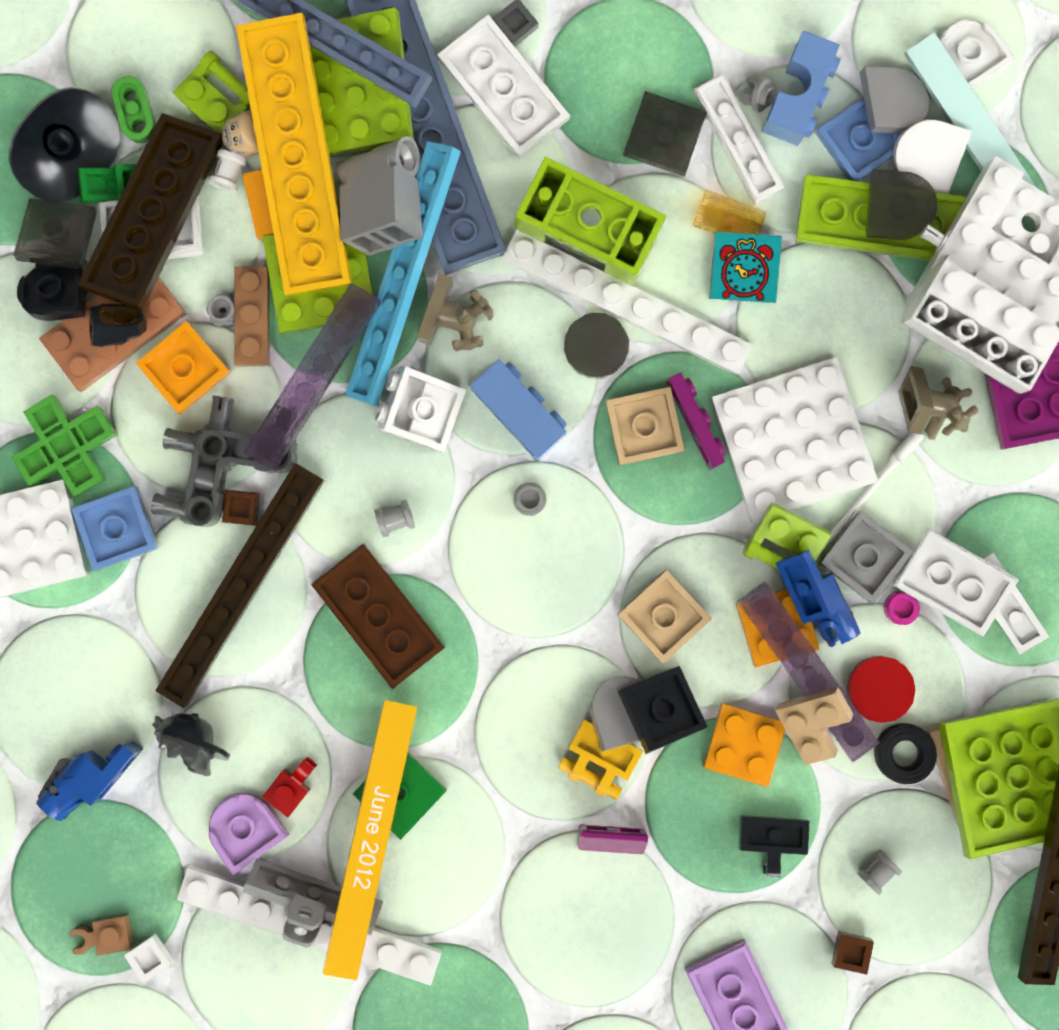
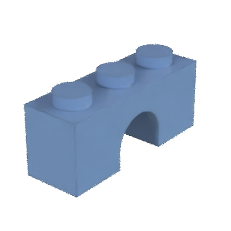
(812, 64)

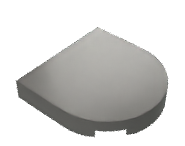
(893, 98)
(610, 716)

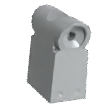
(381, 197)

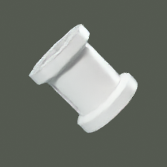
(227, 170)

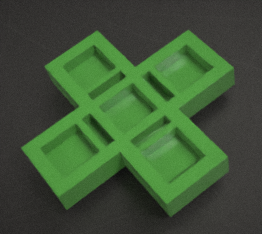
(64, 446)

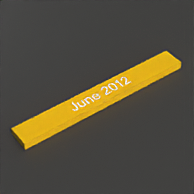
(369, 841)

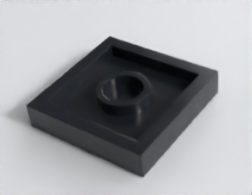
(662, 709)

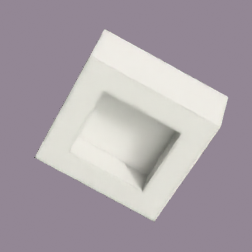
(149, 958)

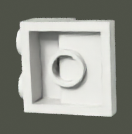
(419, 408)

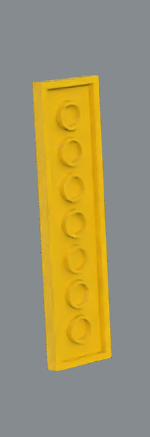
(294, 154)

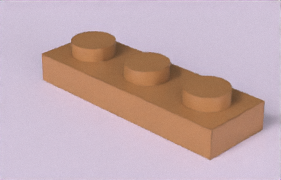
(251, 316)

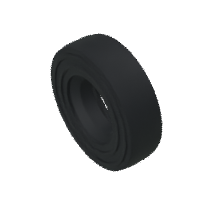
(925, 759)

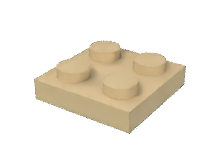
(644, 426)
(664, 616)

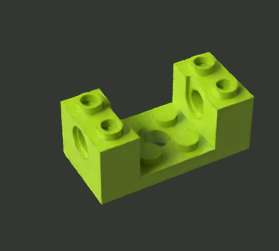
(619, 239)

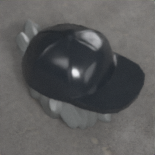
(189, 738)

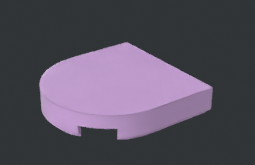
(244, 829)

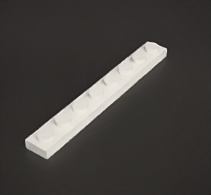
(627, 302)
(381, 948)

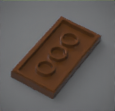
(378, 616)

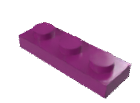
(696, 421)

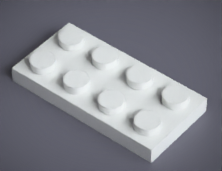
(503, 86)

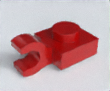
(289, 788)

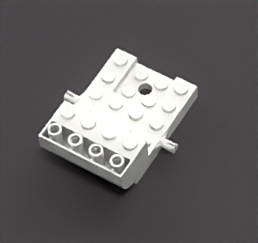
(992, 282)

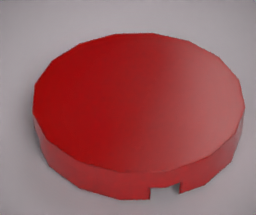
(881, 689)

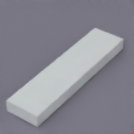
(738, 139)

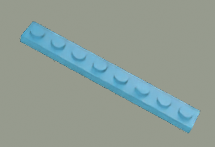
(402, 279)

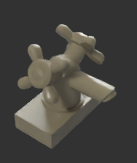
(453, 316)
(921, 402)

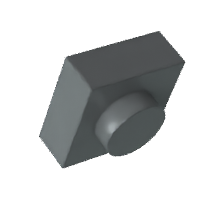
(516, 22)

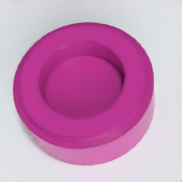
(901, 608)

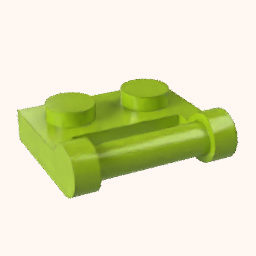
(205, 99)
(786, 531)

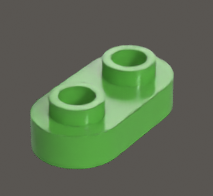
(134, 111)

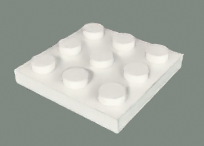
(39, 539)

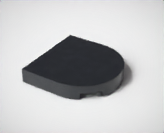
(52, 292)

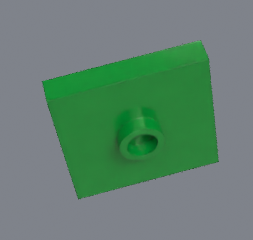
(416, 795)

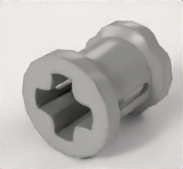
(394, 518)
(879, 872)

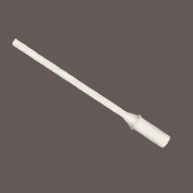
(896, 459)

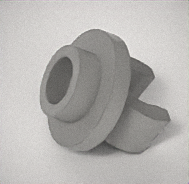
(762, 94)

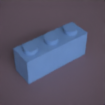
(519, 409)

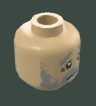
(240, 134)

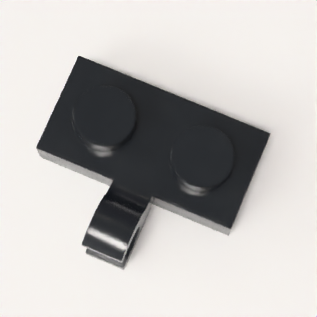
(773, 837)

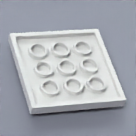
(794, 438)

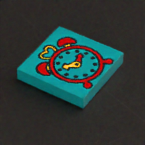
(745, 267)

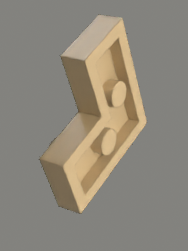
(807, 721)

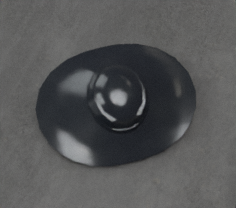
(58, 137)

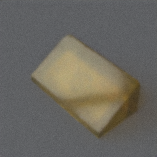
(727, 215)

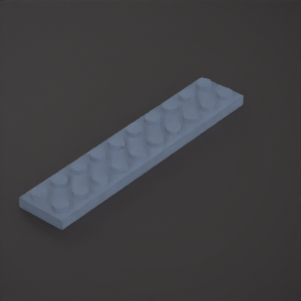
(466, 225)

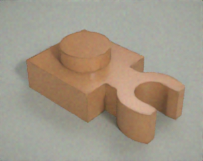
(108, 935)

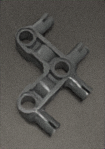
(209, 471)

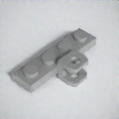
(307, 898)

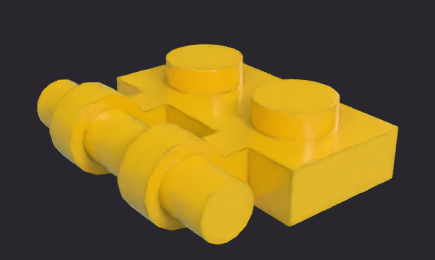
(616, 761)

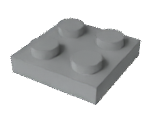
(866, 557)

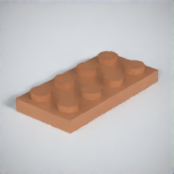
(86, 364)

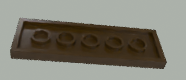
(151, 212)

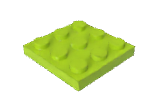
(311, 309)

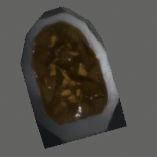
(115, 324)

